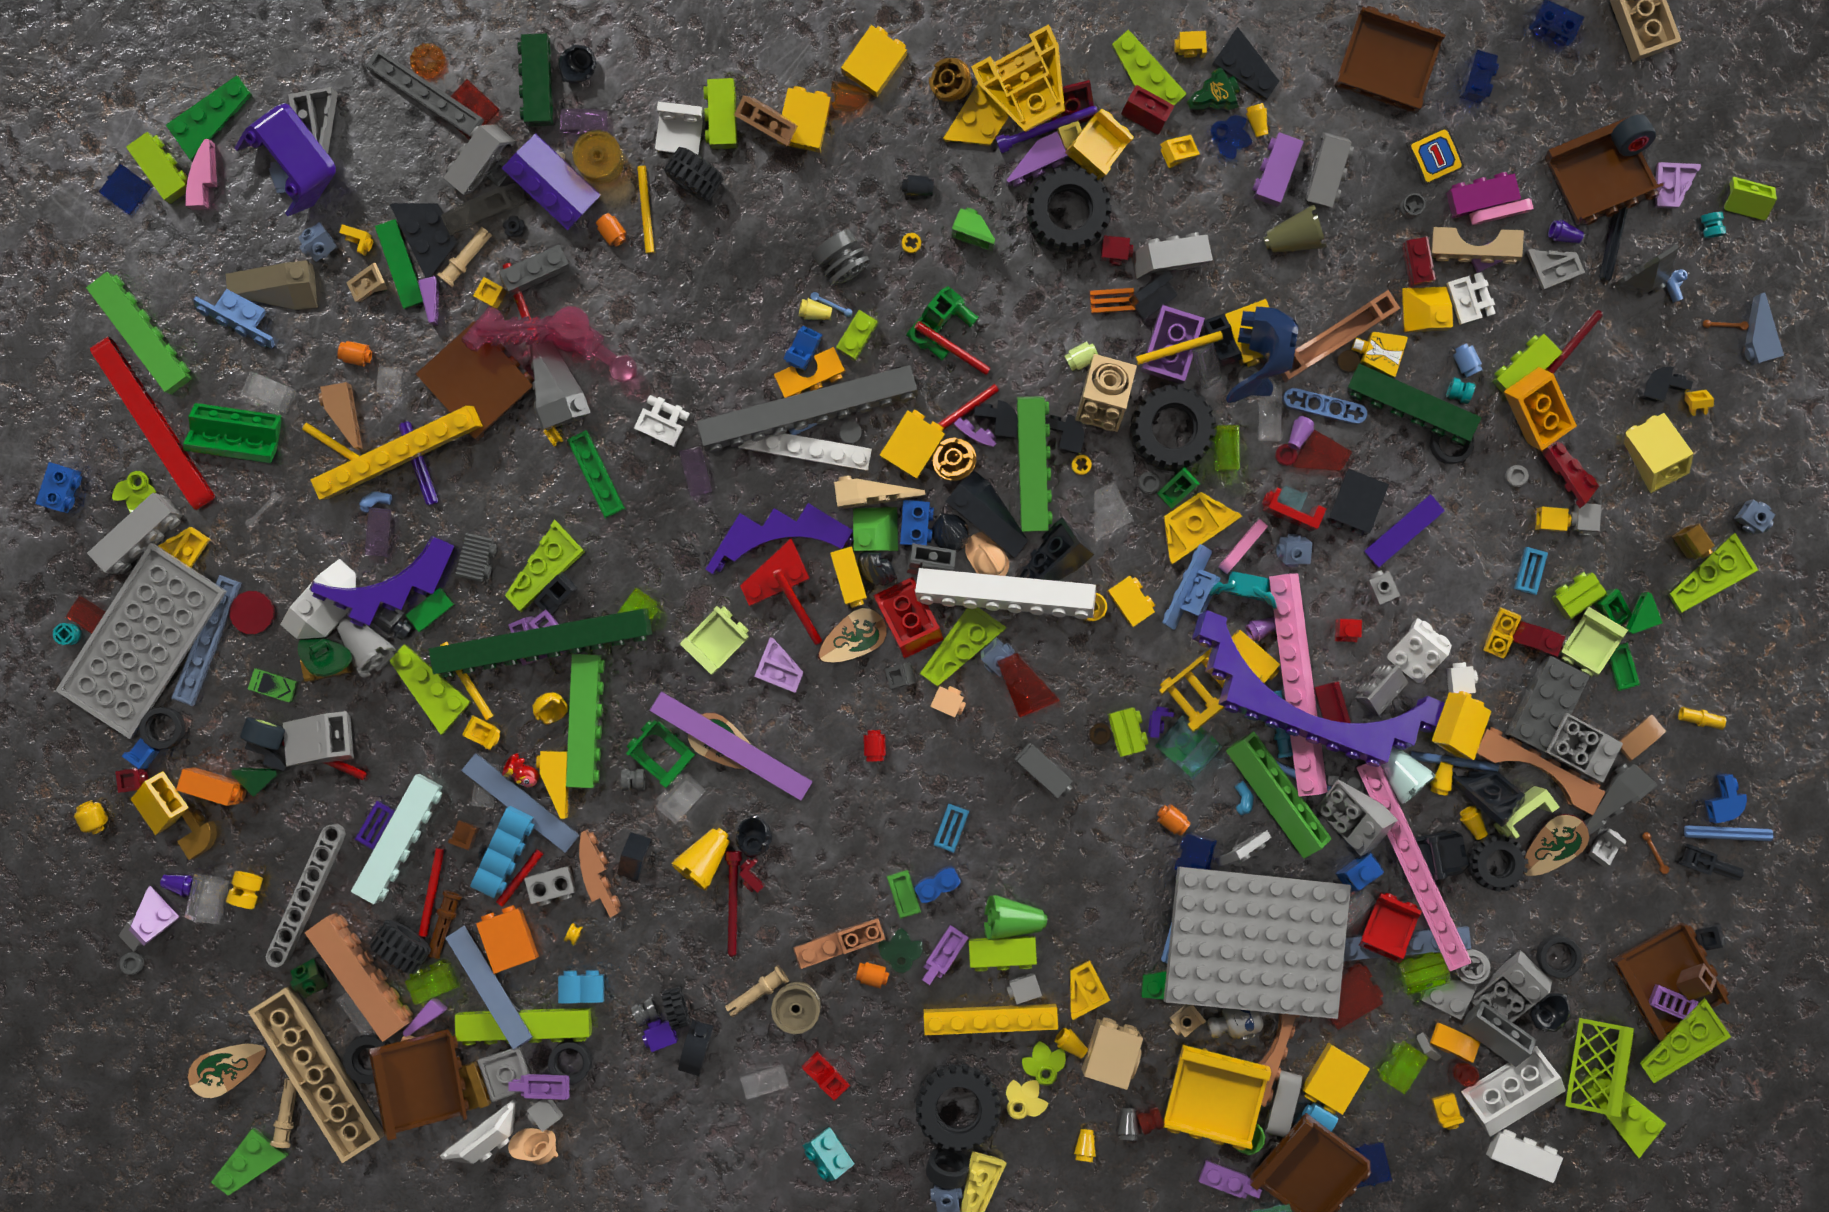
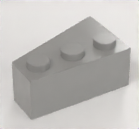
(316, 111)
(477, 157)

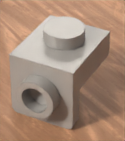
(1606, 847)

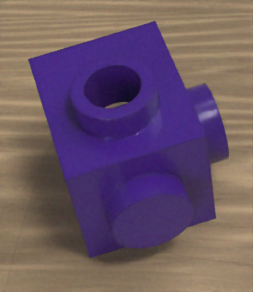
(659, 1035)

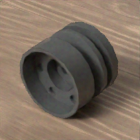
(843, 261)

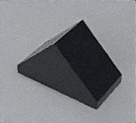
(633, 856)

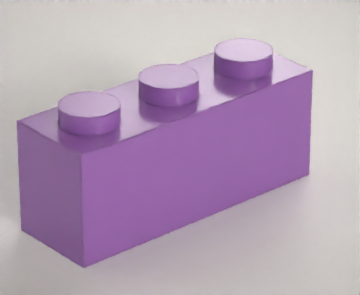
(1277, 169)

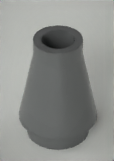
(1128, 1125)

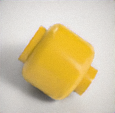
(91, 817)

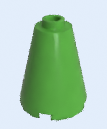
(1011, 918)

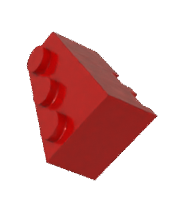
(763, 584)

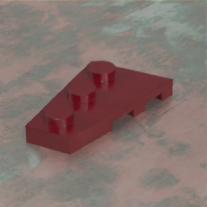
(1575, 476)

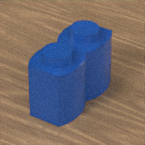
(943, 881)

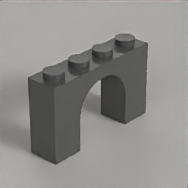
(1044, 770)

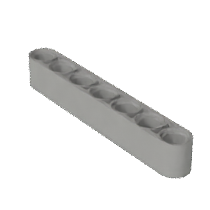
(298, 903)

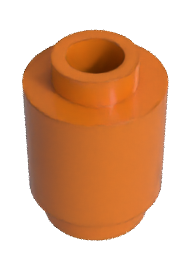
(611, 230)
(354, 353)
(1173, 819)
(872, 975)

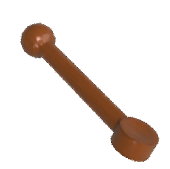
(1742, 326)
(1663, 868)

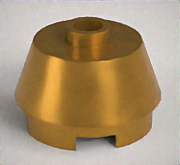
(950, 79)
(954, 459)

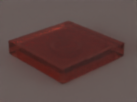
(476, 101)

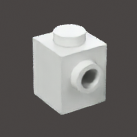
(1461, 678)

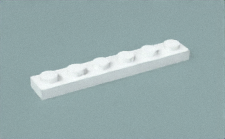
(812, 450)

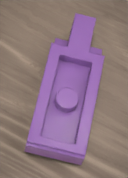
(944, 954)
(542, 1086)
(1227, 1180)

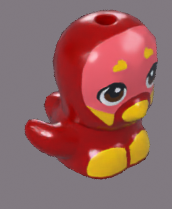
(521, 773)

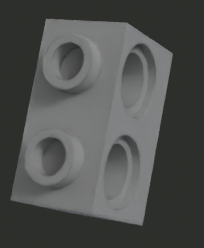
(549, 880)

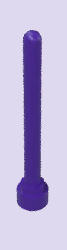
(1006, 142)

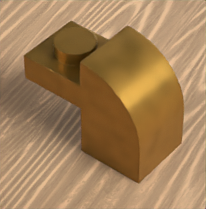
(201, 837)

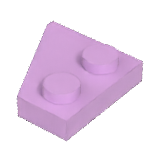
(1676, 180)
(779, 667)
(152, 917)

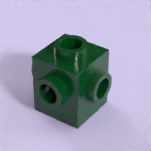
(308, 978)

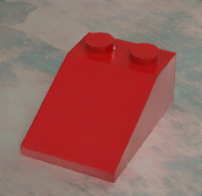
(907, 618)

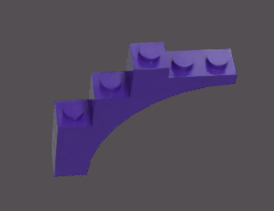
(364, 601)

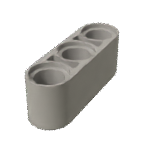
(1283, 1104)

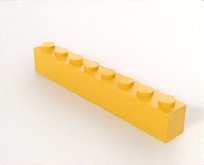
(396, 452)

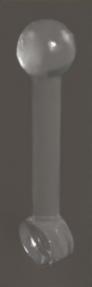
(274, 497)

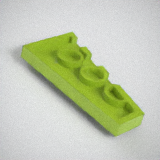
(964, 640)

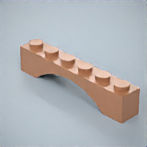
(1341, 333)
(1577, 792)
(1277, 1052)

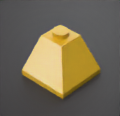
(1426, 309)

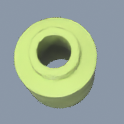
(1081, 356)

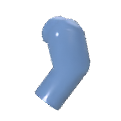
(1674, 283)
(373, 498)

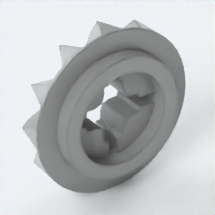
(1482, 970)

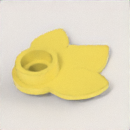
(1026, 1096)

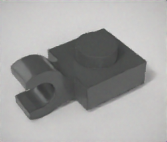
(1351, 778)

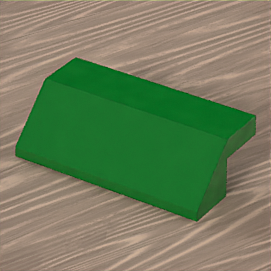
(233, 433)

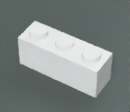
(1525, 1155)

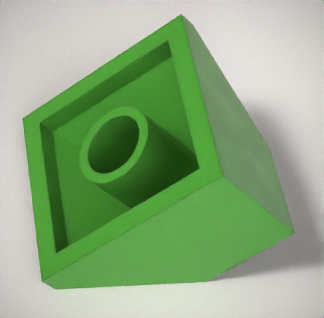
(972, 229)
(875, 529)

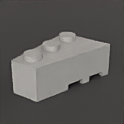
(1329, 170)
(1171, 254)

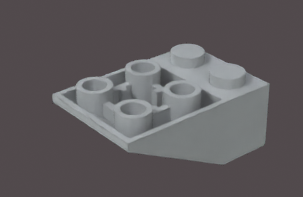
(1382, 688)
(318, 739)
(1584, 748)
(1356, 817)
(1514, 987)

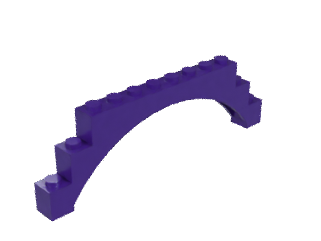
(1250, 696)

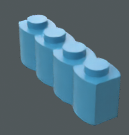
(502, 851)

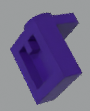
(1156, 725)

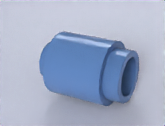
(1467, 360)

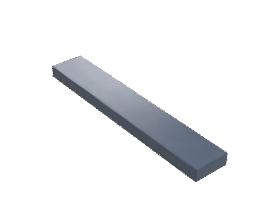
(205, 646)
(514, 796)
(489, 987)

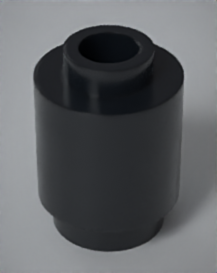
(918, 186)

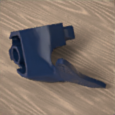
(1275, 338)

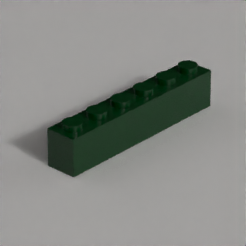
(1413, 404)

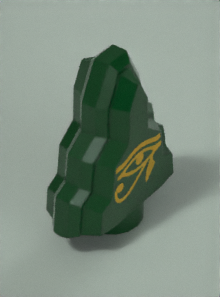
(1216, 93)

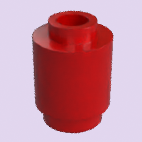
(874, 745)

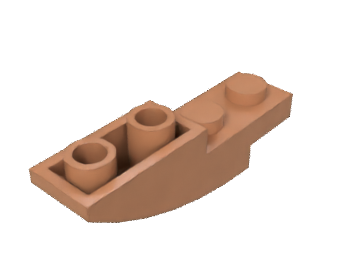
(591, 864)
(838, 943)

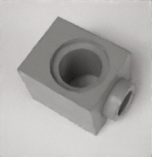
(1024, 988)

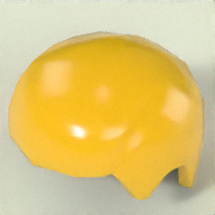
(550, 707)

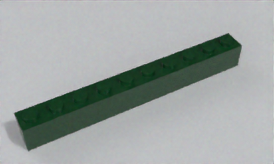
(540, 641)

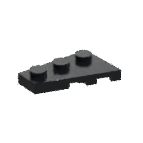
(1244, 63)

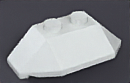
(317, 618)
(484, 1138)

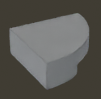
(1428, 1049)

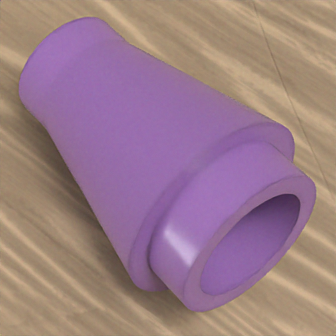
(1300, 432)
(1260, 628)

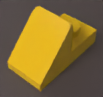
(1179, 150)

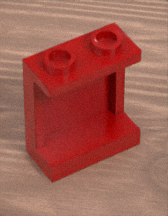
(1308, 522)
(1390, 927)

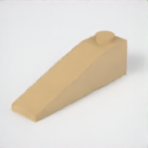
(860, 492)

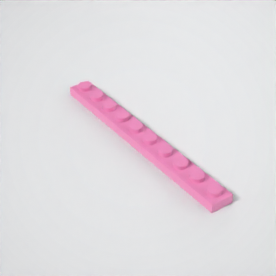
(1417, 870)

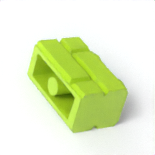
(856, 335)
(1578, 595)
(1127, 731)

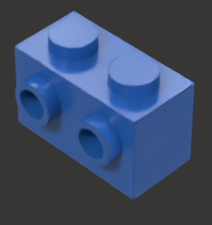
(59, 487)
(915, 523)

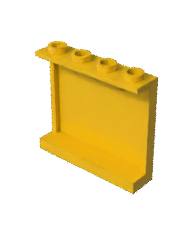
(1216, 1097)

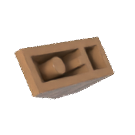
(766, 119)
(340, 406)

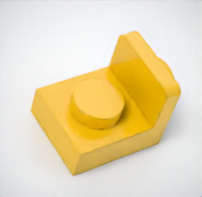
(354, 235)
(1447, 1111)

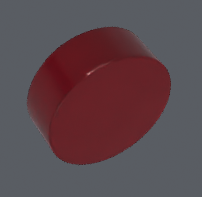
(1285, 455)

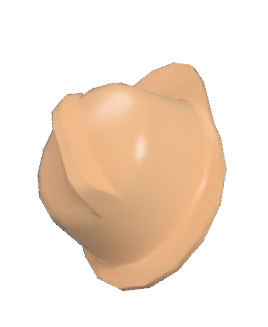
(986, 555)
(533, 1146)

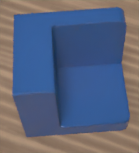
(141, 755)

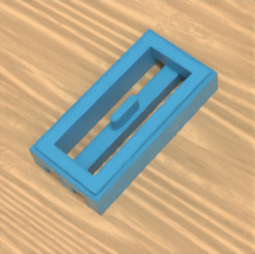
(1521, 572)
(945, 844)

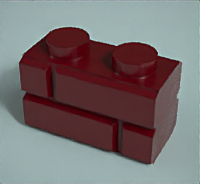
(1418, 262)

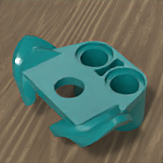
(1246, 586)

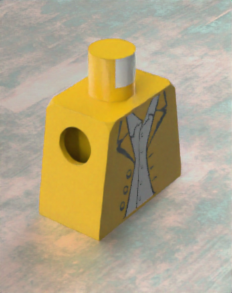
(1381, 352)

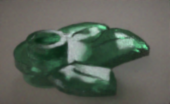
(900, 948)

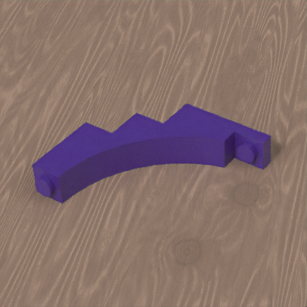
(748, 535)

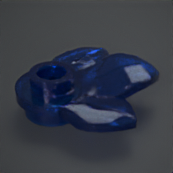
(1234, 137)

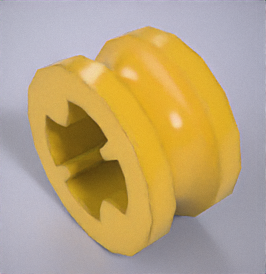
(909, 249)
(553, 436)
(1088, 464)
(573, 934)

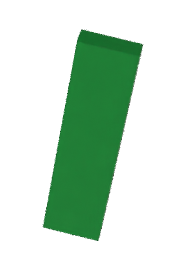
(399, 263)
(596, 474)

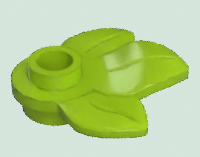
(132, 493)
(1042, 1060)

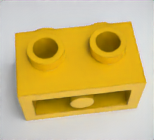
(1131, 601)

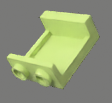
(715, 639)
(1592, 642)
(1534, 798)

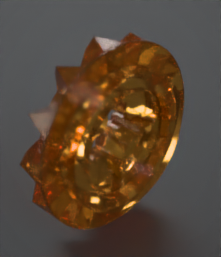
(432, 68)

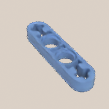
(1325, 402)

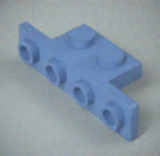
(238, 314)
(1194, 589)

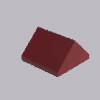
(1076, 98)

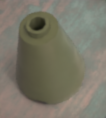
(1296, 233)

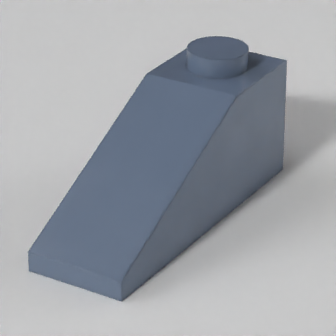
(1762, 337)

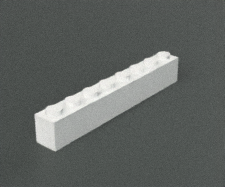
(1005, 593)

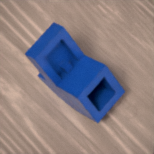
(803, 348)
(1730, 804)

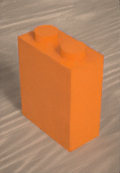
(211, 786)
(507, 939)

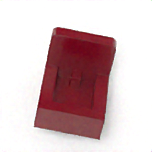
(130, 779)
(751, 881)

